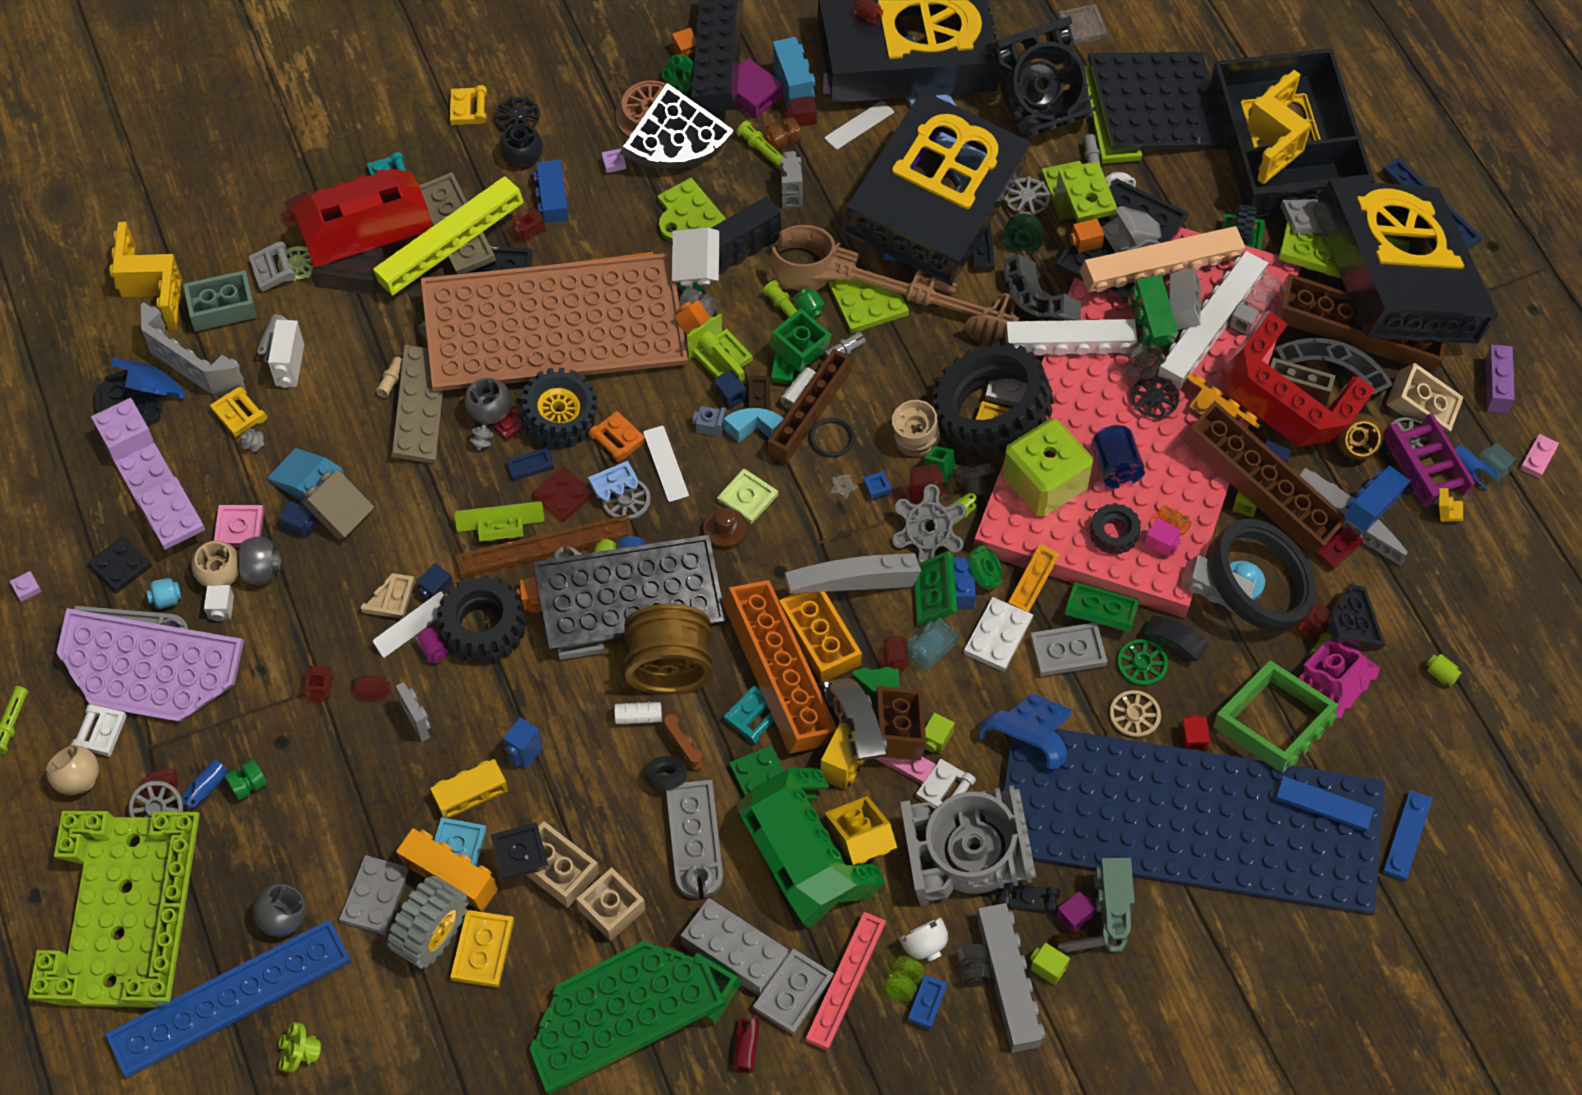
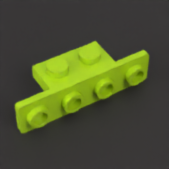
(499, 521)

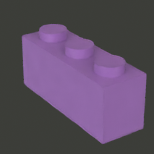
(1499, 379)

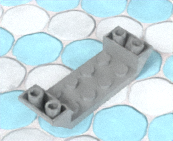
(216, 379)

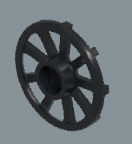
(517, 114)
(1155, 396)

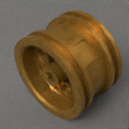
(668, 649)

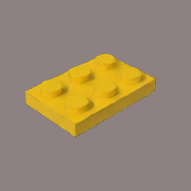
(482, 948)

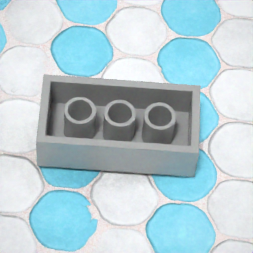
(734, 946)

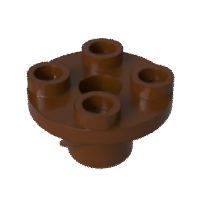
(725, 528)

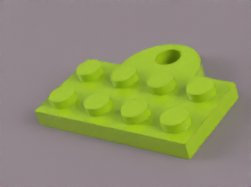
(687, 209)

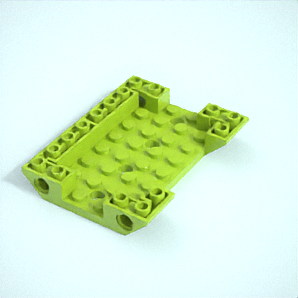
(148, 913)

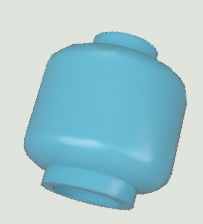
(163, 593)

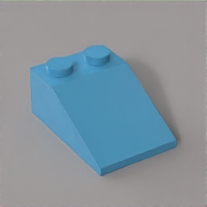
(300, 472)

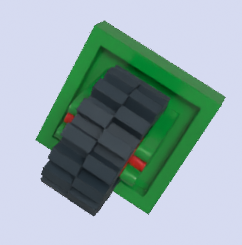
(1248, 227)

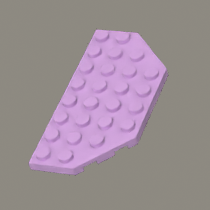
(146, 664)

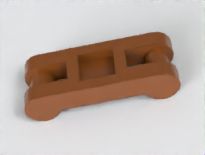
(683, 743)

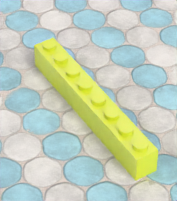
(448, 235)

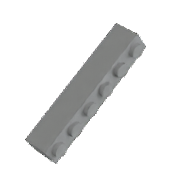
(1009, 978)

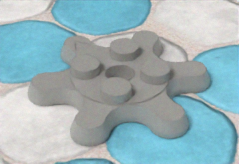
(919, 514)

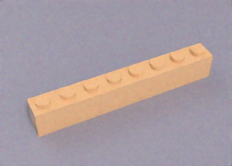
(1162, 259)

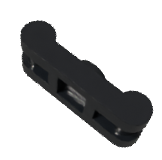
(1029, 898)

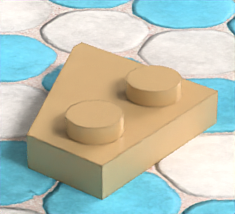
(391, 598)

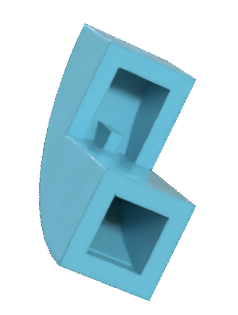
(745, 421)

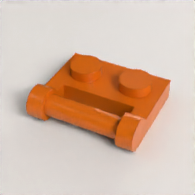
(622, 432)

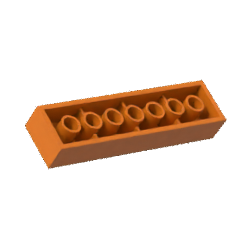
(779, 666)

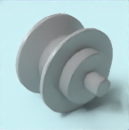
(481, 437)
(252, 440)

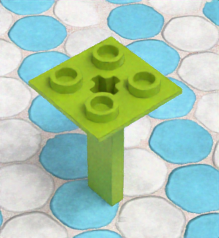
(706, 336)

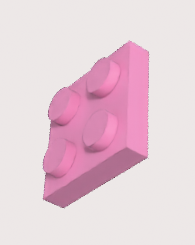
(238, 523)

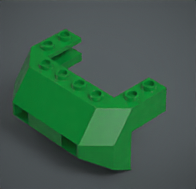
(800, 847)

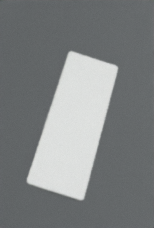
(859, 124)
(666, 463)
(408, 626)

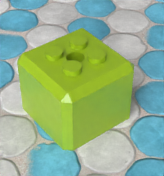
(1042, 480)

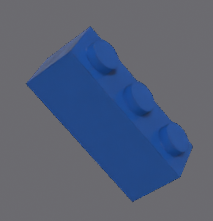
(551, 191)

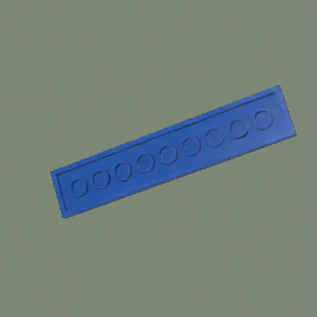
(227, 998)

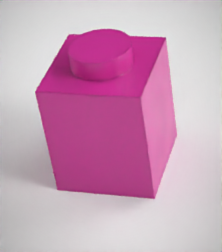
(1163, 537)

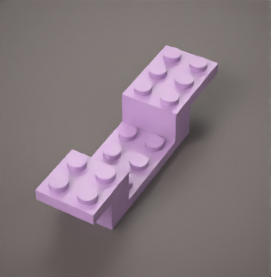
(147, 474)

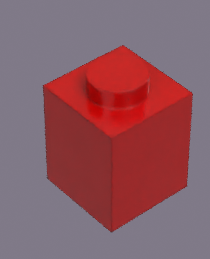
(1195, 733)

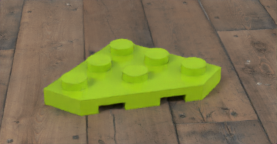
(866, 304)

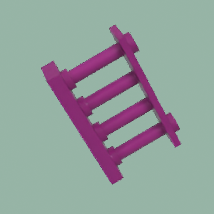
(1414, 470)

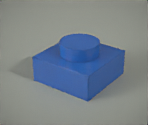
(877, 485)

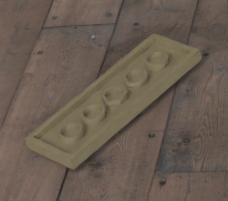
(442, 199)
(417, 409)

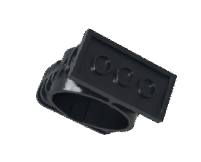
(1073, 103)

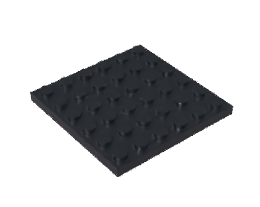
(1156, 101)

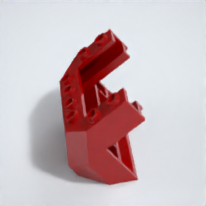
(361, 215)
(1279, 400)

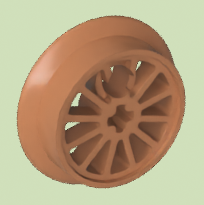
(636, 100)

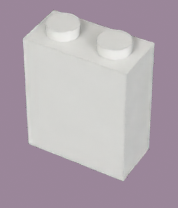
(695, 256)
(286, 353)

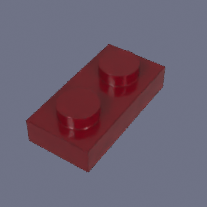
(510, 425)
(1339, 548)

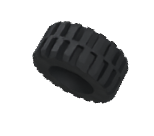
(476, 595)

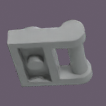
(265, 267)

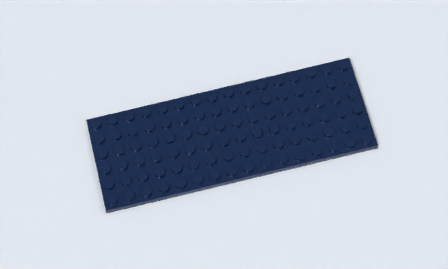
(1197, 820)

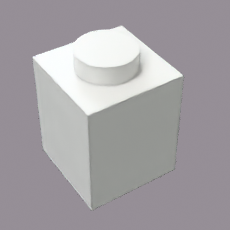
(219, 602)

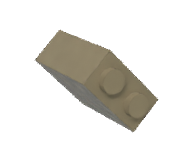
(337, 503)

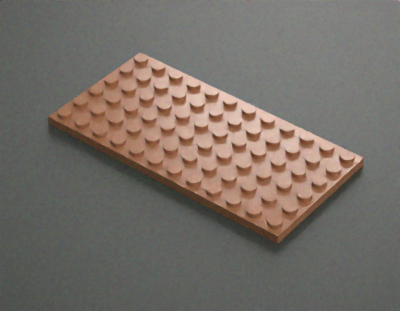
(553, 316)

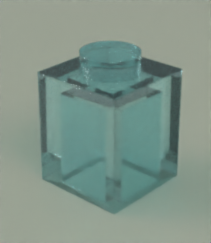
(1498, 460)

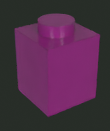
(1076, 912)

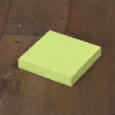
(747, 495)

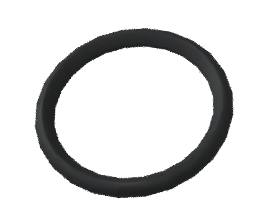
(831, 454)

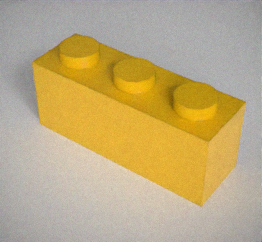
(469, 789)

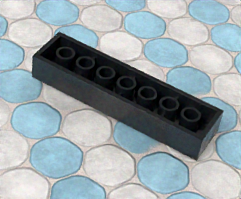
(717, 55)

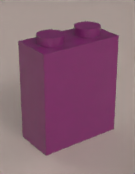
(757, 88)

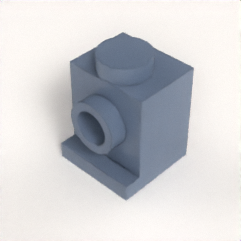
(709, 421)

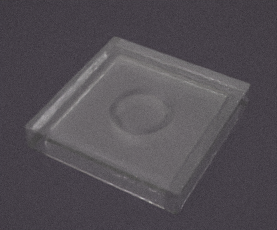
(1086, 23)

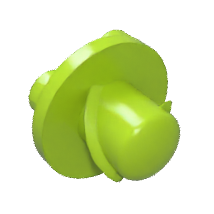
(297, 1048)

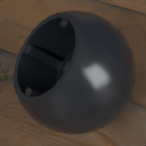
(520, 145)

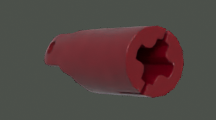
(746, 1046)

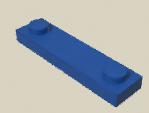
(1407, 836)

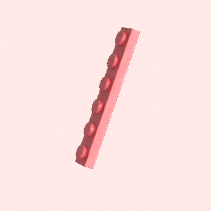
(845, 981)

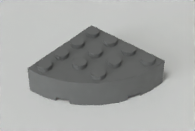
(675, 133)

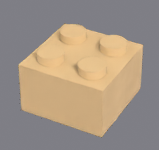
(610, 904)

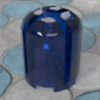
(1117, 456)

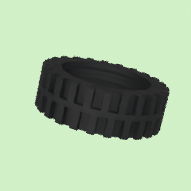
(980, 368)

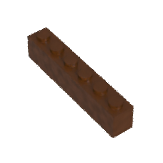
(809, 406)

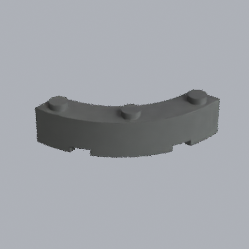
(1029, 296)
(1338, 353)
(856, 711)

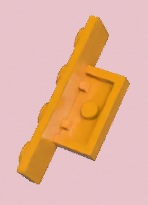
(1208, 396)

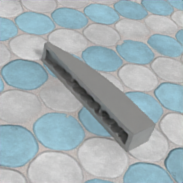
(1377, 537)
(856, 574)

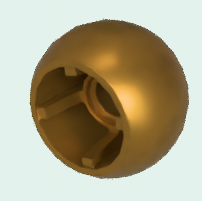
(1344, 438)

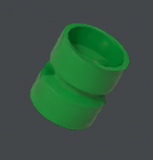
(245, 779)

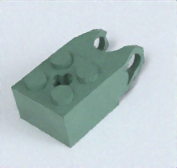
(1114, 899)

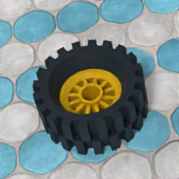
(563, 393)

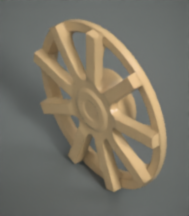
(1134, 714)

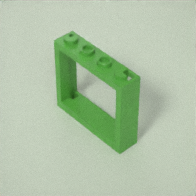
(1257, 745)

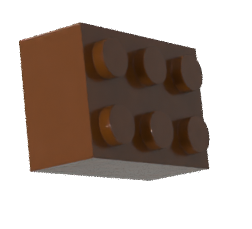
(901, 721)

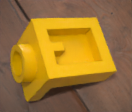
(1449, 509)

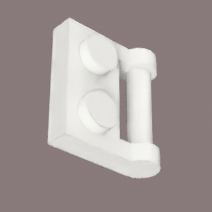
(105, 732)
(940, 782)

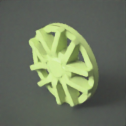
(298, 262)

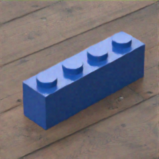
(1376, 498)

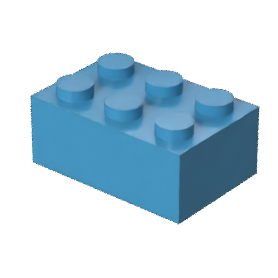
(792, 69)

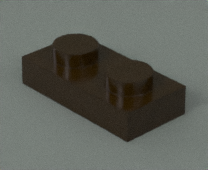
(759, 392)

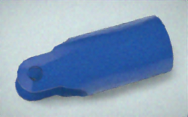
(1473, 464)
(204, 783)

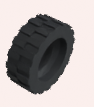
(1120, 513)

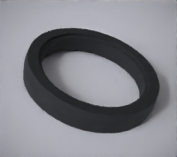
(1236, 597)

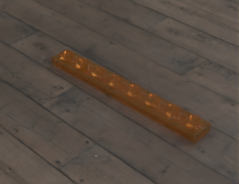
(543, 545)

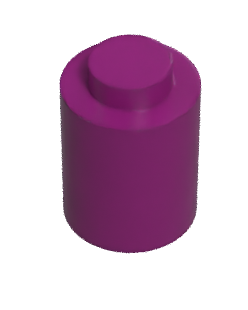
(431, 645)

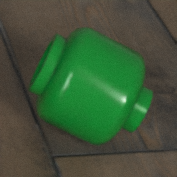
(810, 302)

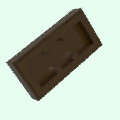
(1078, 940)

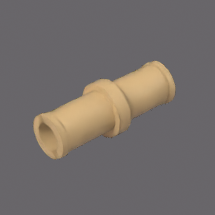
(390, 378)

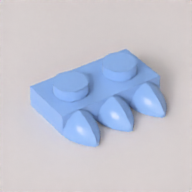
(613, 480)

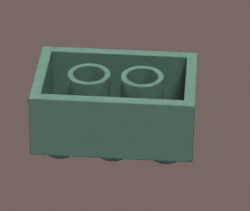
(220, 300)

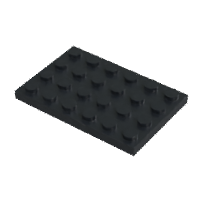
(1167, 215)

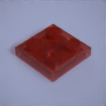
(563, 494)

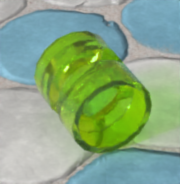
(904, 979)

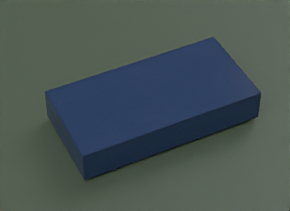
(530, 464)

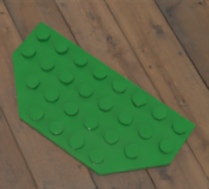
(620, 1010)

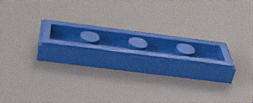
(1325, 803)

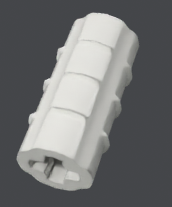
(797, 387)
(638, 713)

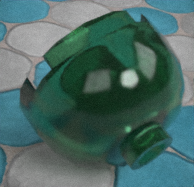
(1023, 233)

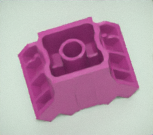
(1339, 673)

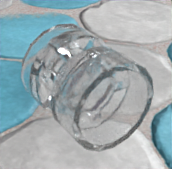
(692, 294)

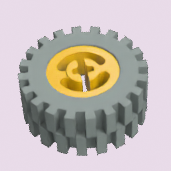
(427, 921)

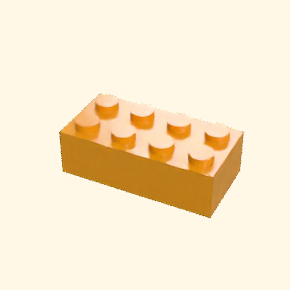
(821, 634)
(436, 859)

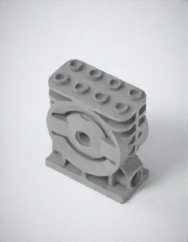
(978, 868)

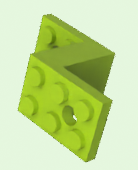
(1079, 191)

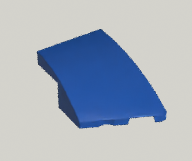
(148, 378)

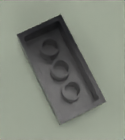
(747, 232)

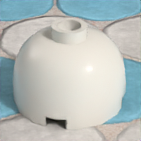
(926, 940)

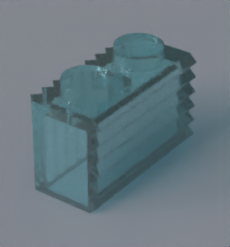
(932, 644)

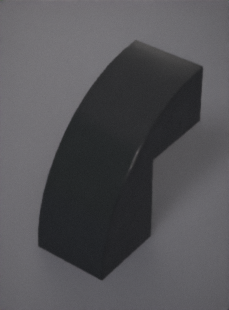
(1180, 638)

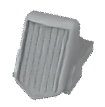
(1131, 230)

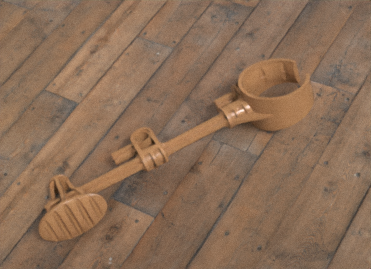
(984, 326)

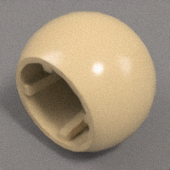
(215, 556)
(72, 770)

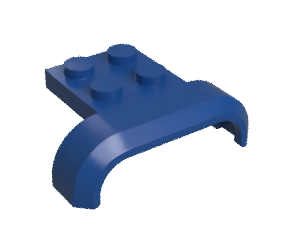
(1033, 723)

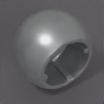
(487, 400)
(258, 560)
(279, 910)

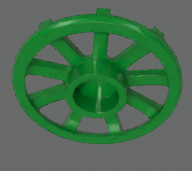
(1142, 662)

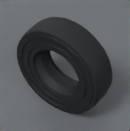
(665, 782)

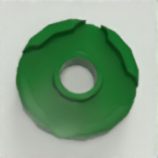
(985, 567)

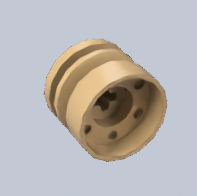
(915, 428)

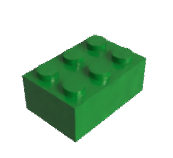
(1153, 313)

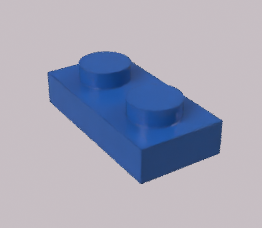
(927, 1002)

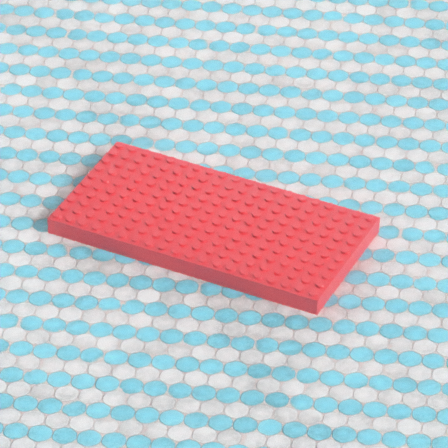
(1095, 394)

